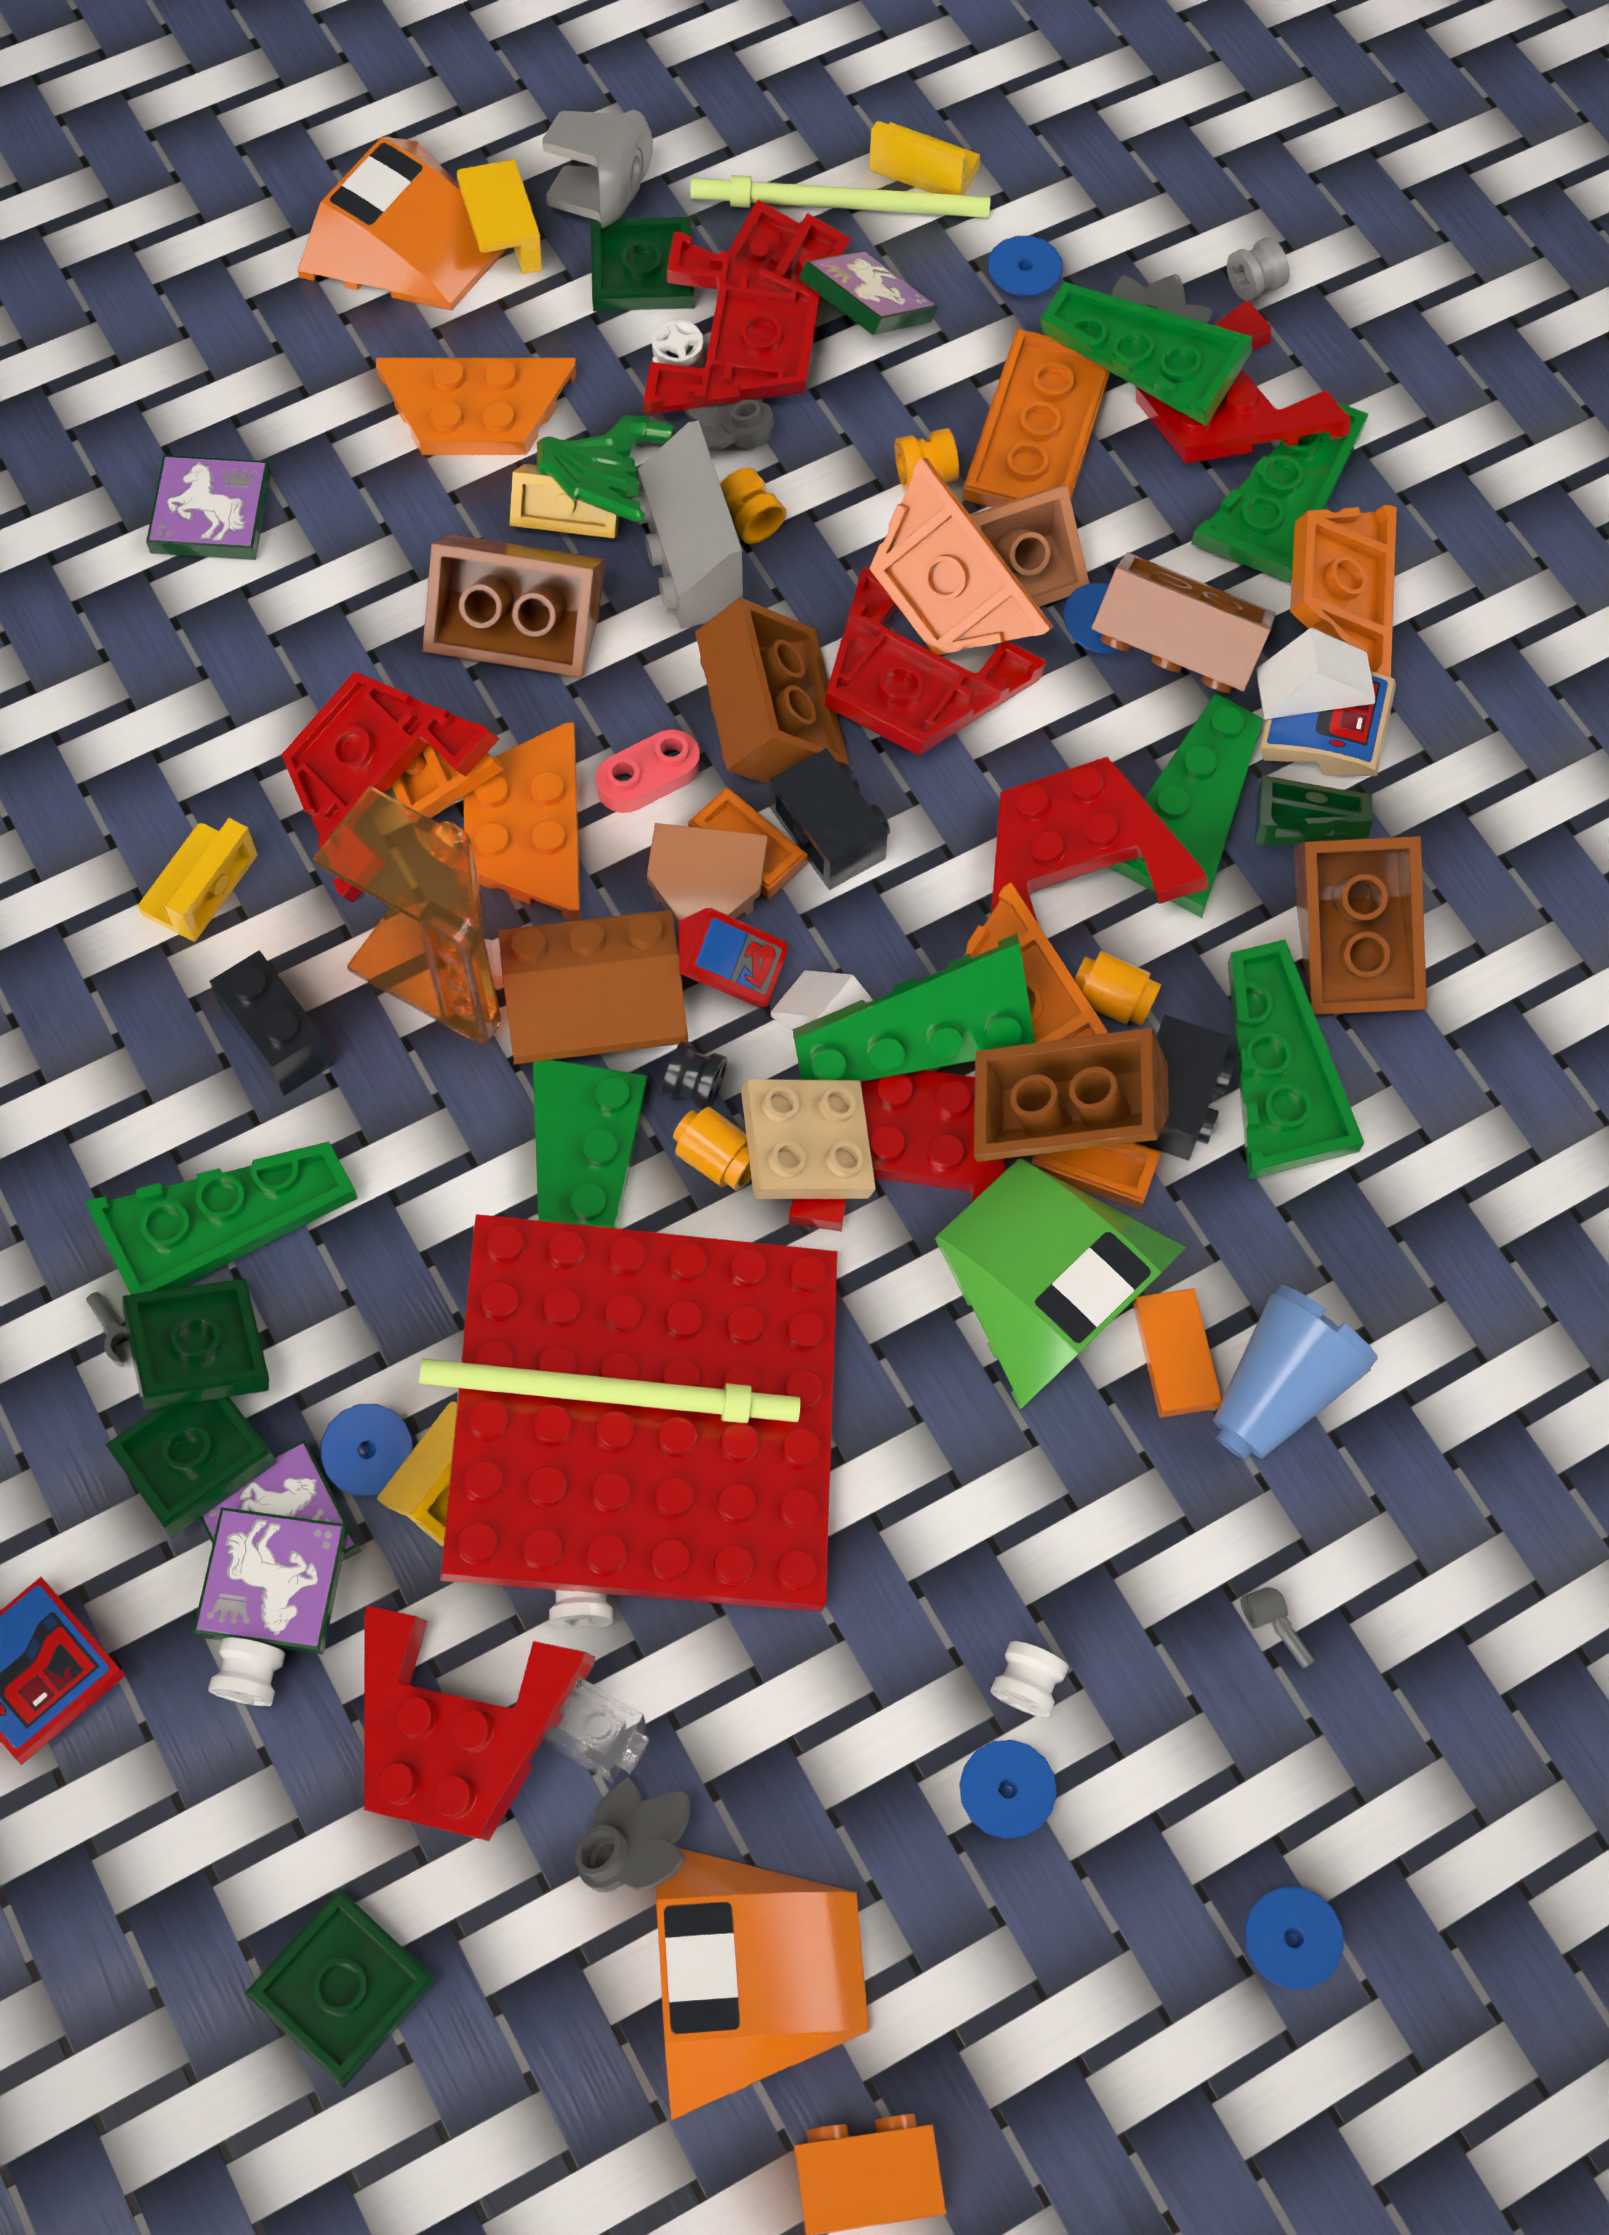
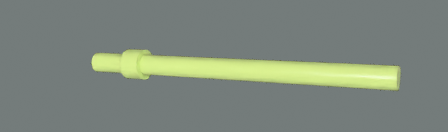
(743, 192)
(733, 1402)

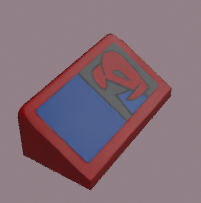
(730, 956)

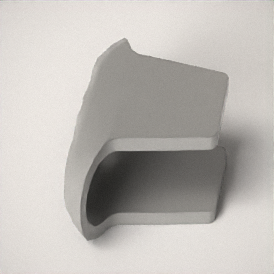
(609, 144)

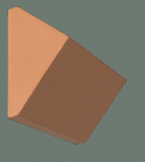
(1038, 542)

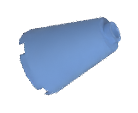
(1288, 1374)

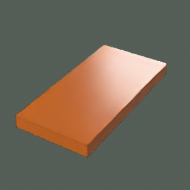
(1036, 422)

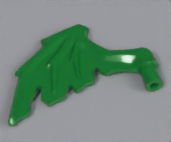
(599, 466)

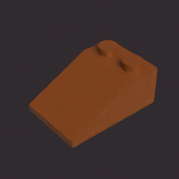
(1362, 924)

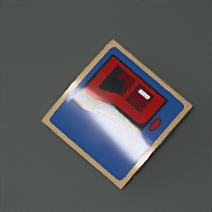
(1338, 739)

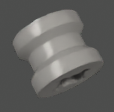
(1258, 269)

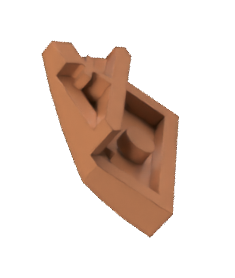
(705, 870)

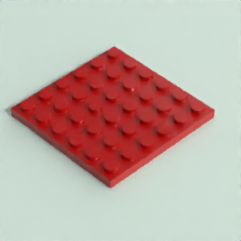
(637, 1492)

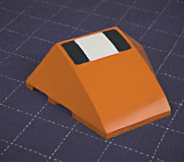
(398, 229)
(752, 1975)

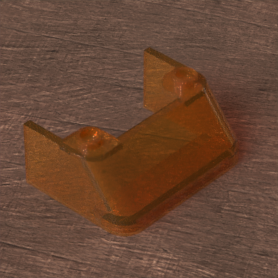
(436, 935)

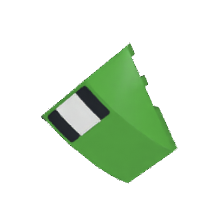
(1047, 1270)

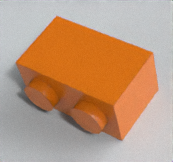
(868, 2176)

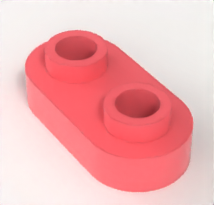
(651, 771)

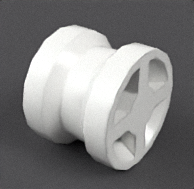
(680, 340)
(580, 1610)
(246, 1671)
(1029, 1679)

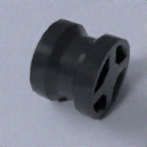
(694, 1075)

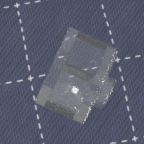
(599, 1731)

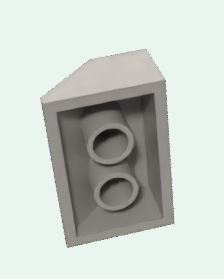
(690, 529)

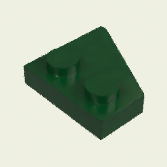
(1309, 813)

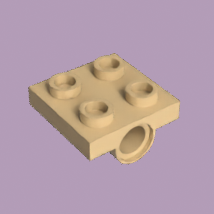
(807, 1139)

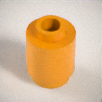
(1117, 988)
(714, 1147)

